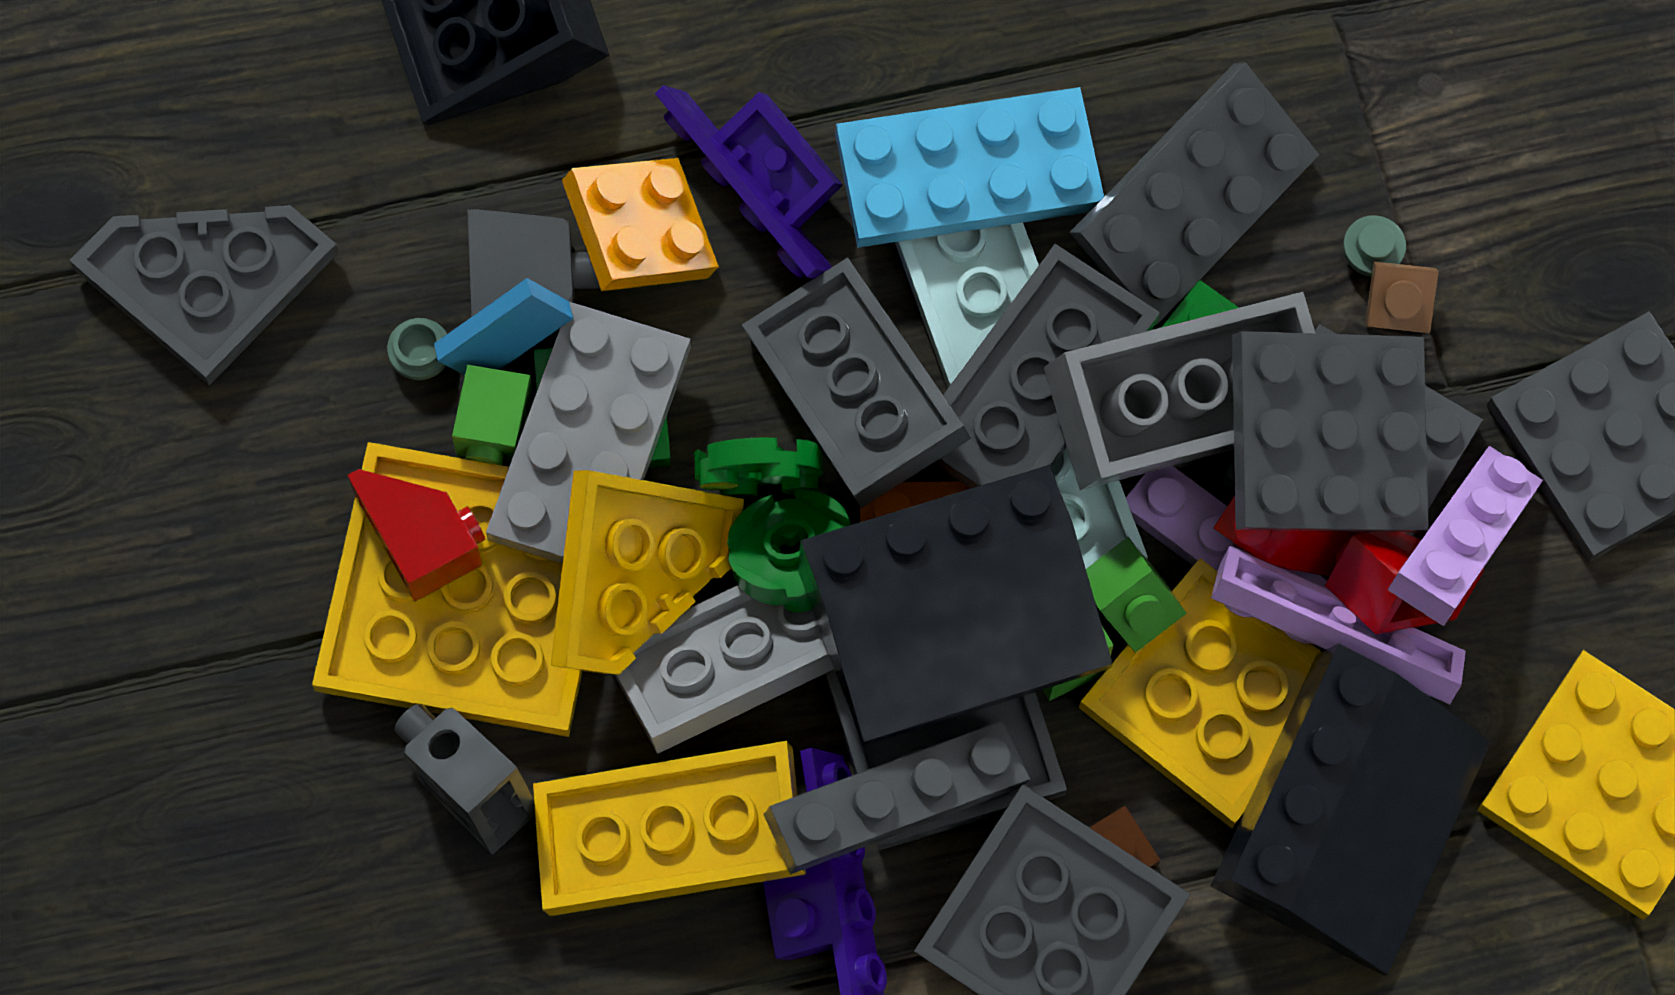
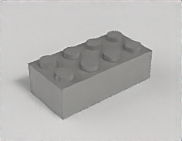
(1158, 392)

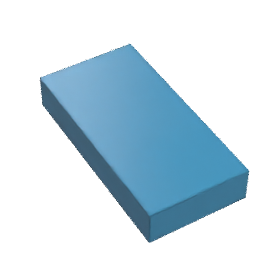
(504, 328)

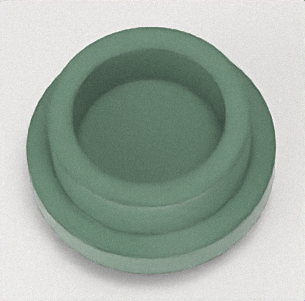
(1373, 240)
(413, 348)

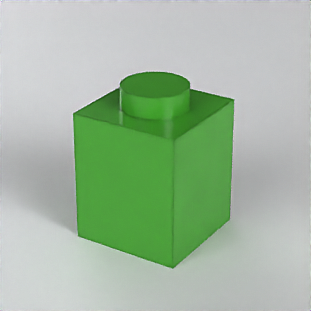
(491, 414)
(1133, 594)

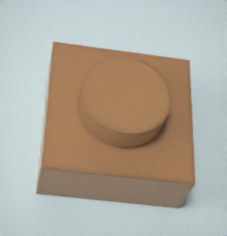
(1401, 297)

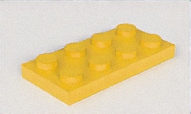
(661, 828)

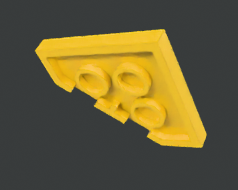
(633, 565)

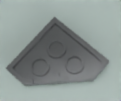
(205, 277)

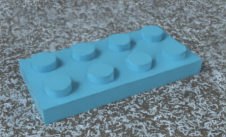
(968, 167)

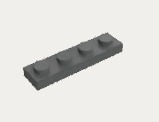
(895, 797)

